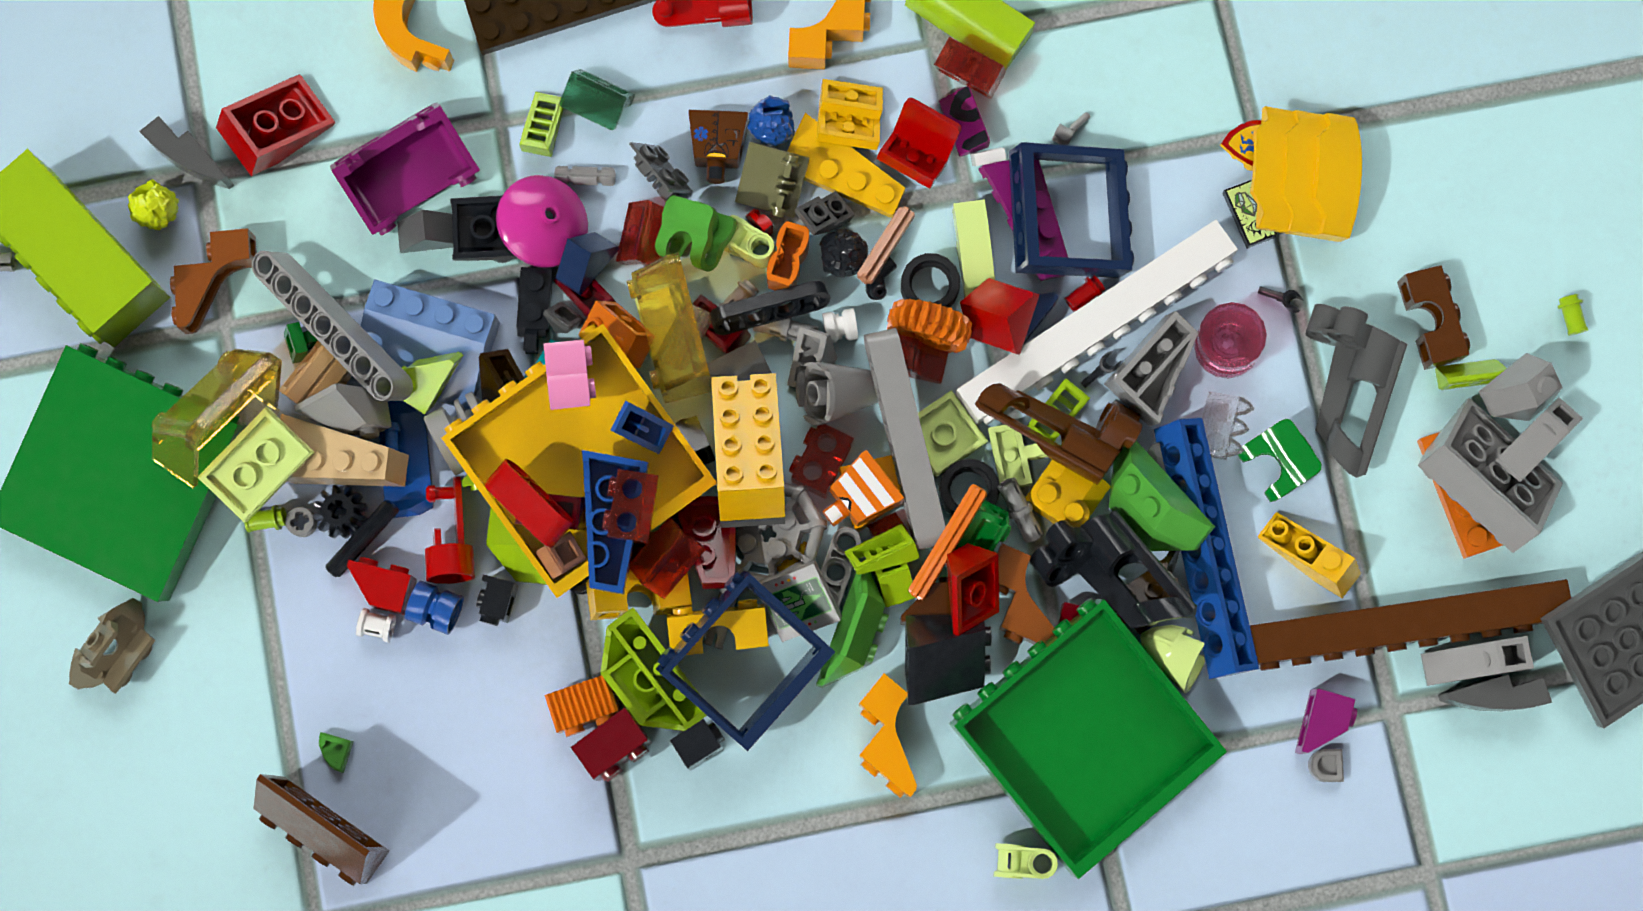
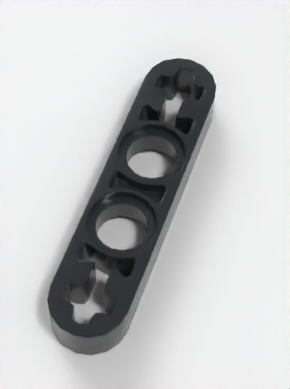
(737, 317)

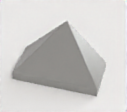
(810, 347)

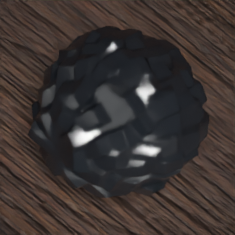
(843, 252)

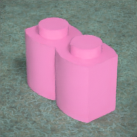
(568, 374)

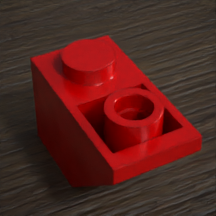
(383, 587)

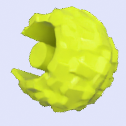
(153, 205)

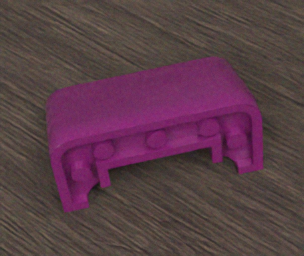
(404, 168)

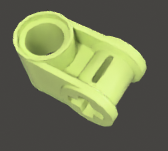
(746, 240)
(1022, 862)

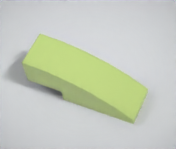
(973, 244)

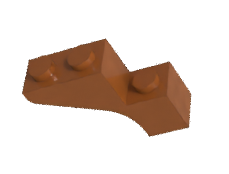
(198, 283)
(1023, 617)

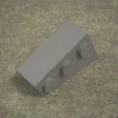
(1153, 368)

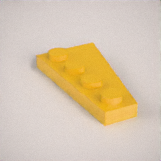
(845, 171)

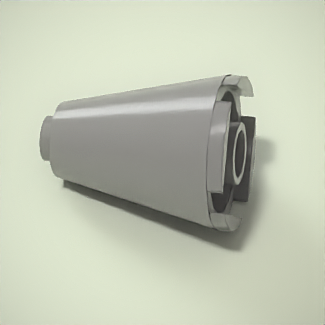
(833, 391)

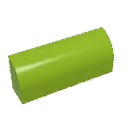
(980, 24)

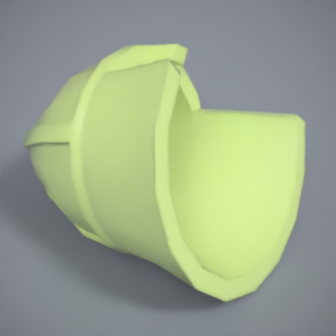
(1175, 653)

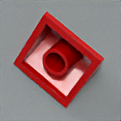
(1000, 314)

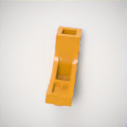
(391, 23)

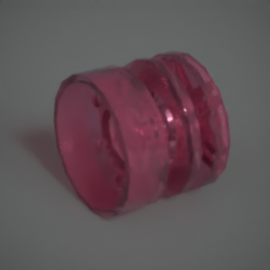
(1225, 323)

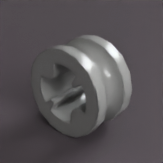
(293, 516)

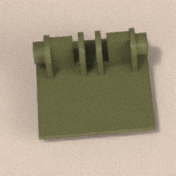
(772, 180)

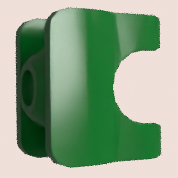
(1290, 450)

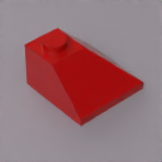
(972, 586)

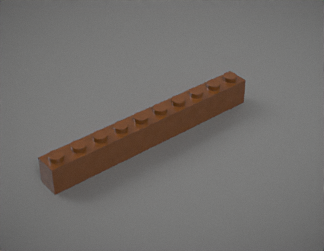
(1406, 623)

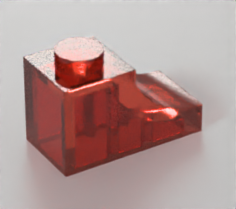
(923, 360)

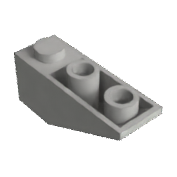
(1539, 439)
(1477, 661)

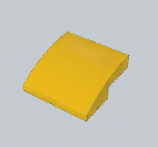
(849, 114)

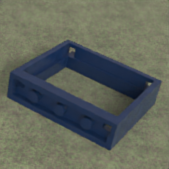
(1025, 211)
(783, 693)

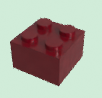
(612, 746)

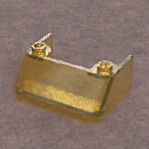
(671, 329)
(210, 406)

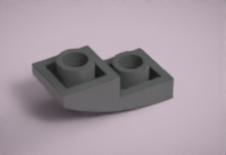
(824, 213)

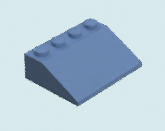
(424, 326)

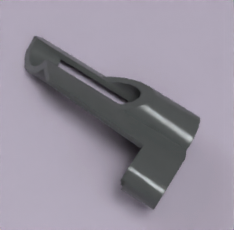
(1359, 354)

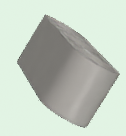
(837, 557)

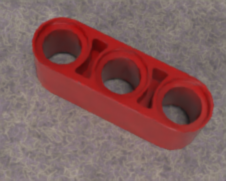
(529, 503)

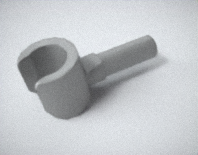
(1064, 135)

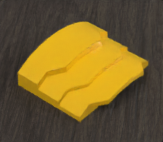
(1307, 173)

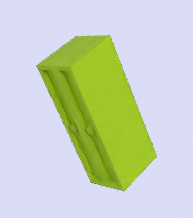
(73, 253)

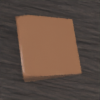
(562, 556)

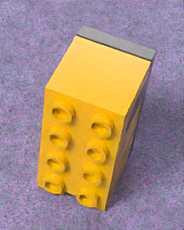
(748, 451)

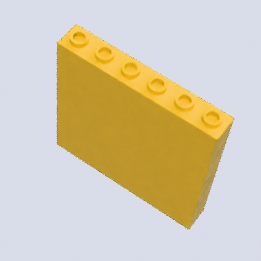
(552, 441)

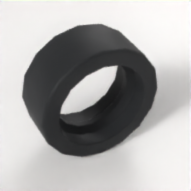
(936, 261)
(967, 465)

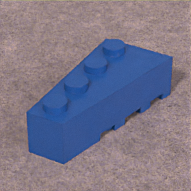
(608, 557)

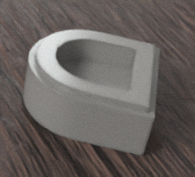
(1327, 765)

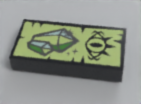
(1244, 214)

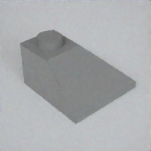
(347, 410)

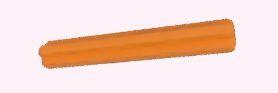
(947, 541)

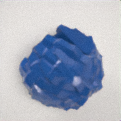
(771, 121)

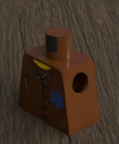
(718, 141)

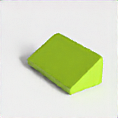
(1468, 374)

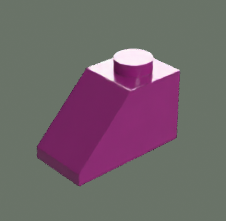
(1324, 719)

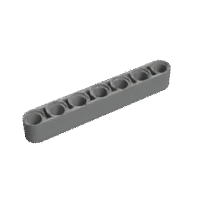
(332, 326)
(905, 437)

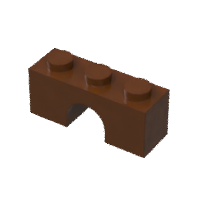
(1430, 291)

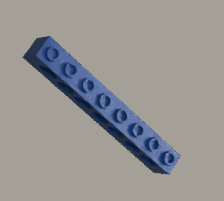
(1211, 567)

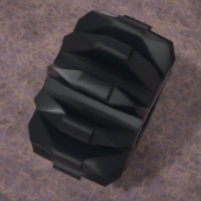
(330, 520)

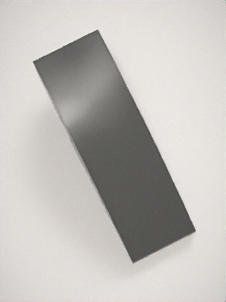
(184, 153)
(1499, 695)

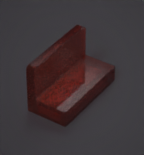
(640, 233)
(666, 558)

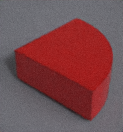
(760, 221)

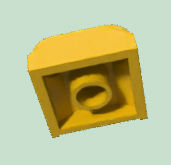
(1065, 495)

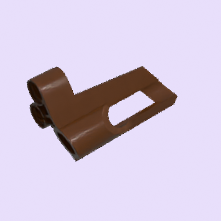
(1083, 447)

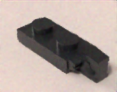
(533, 300)

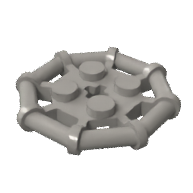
(788, 537)

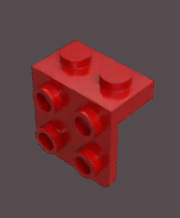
(920, 143)

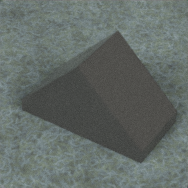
(425, 231)

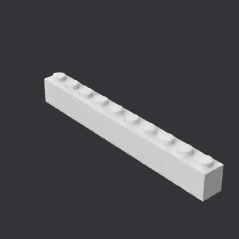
(1105, 317)

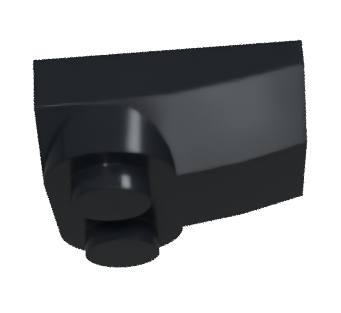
(476, 230)

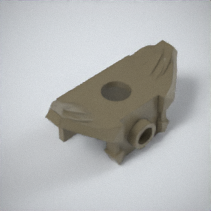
(93, 667)

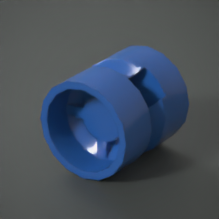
(436, 608)

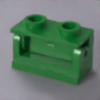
(987, 527)

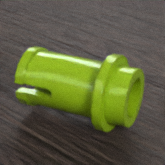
(1573, 314)
(267, 519)

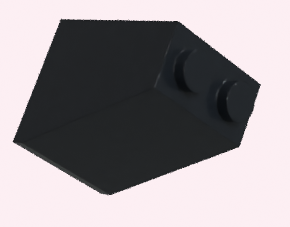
(942, 662)

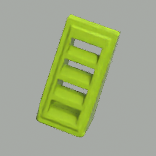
(535, 146)
(1075, 392)
(890, 547)

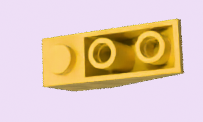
(1311, 554)

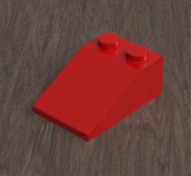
(273, 123)

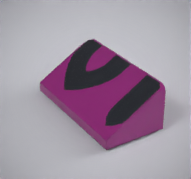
(963, 109)

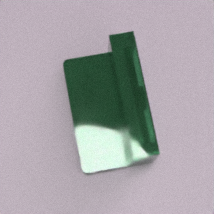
(595, 98)

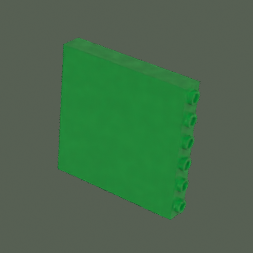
(90, 479)
(1087, 736)

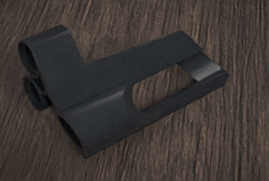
(1098, 553)

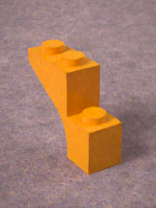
(813, 44)
(885, 751)

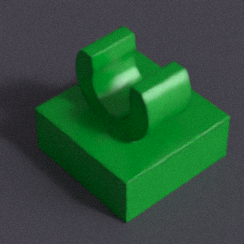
(298, 341)

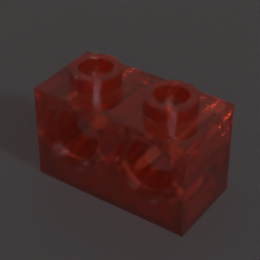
(970, 68)
(827, 462)
(640, 507)

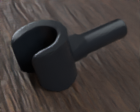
(1285, 297)
(1100, 370)

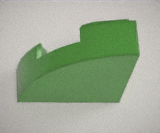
(335, 750)

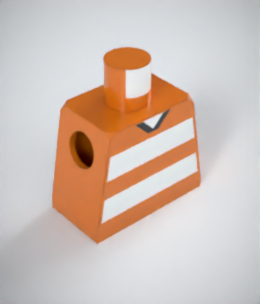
(862, 493)

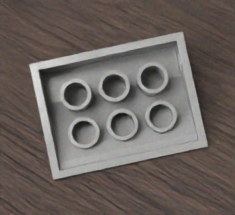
(1467, 469)

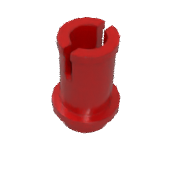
(1085, 293)

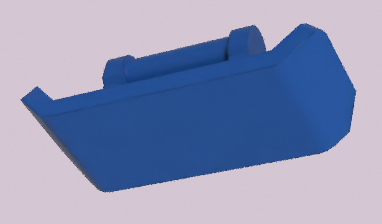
(409, 437)

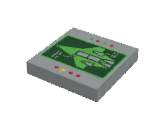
(805, 595)

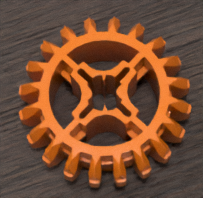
(931, 324)

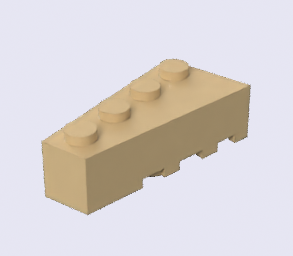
(345, 458)

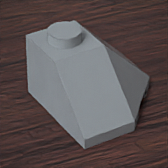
(1522, 389)

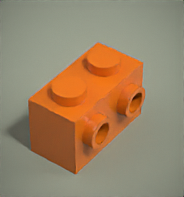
(623, 327)

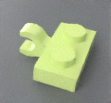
(1011, 455)

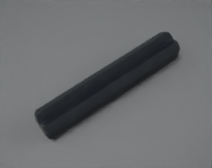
(362, 538)

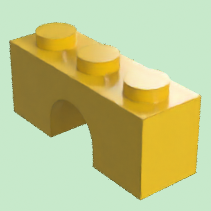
(613, 605)
(745, 621)

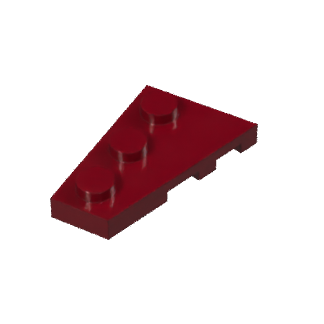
(702, 522)

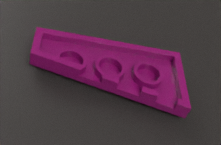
(1049, 233)

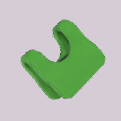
(697, 223)

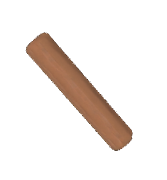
(885, 245)

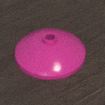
(528, 230)

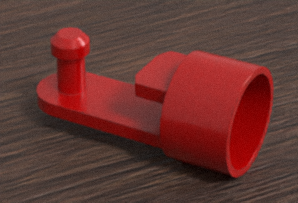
(693, 12)
(451, 561)

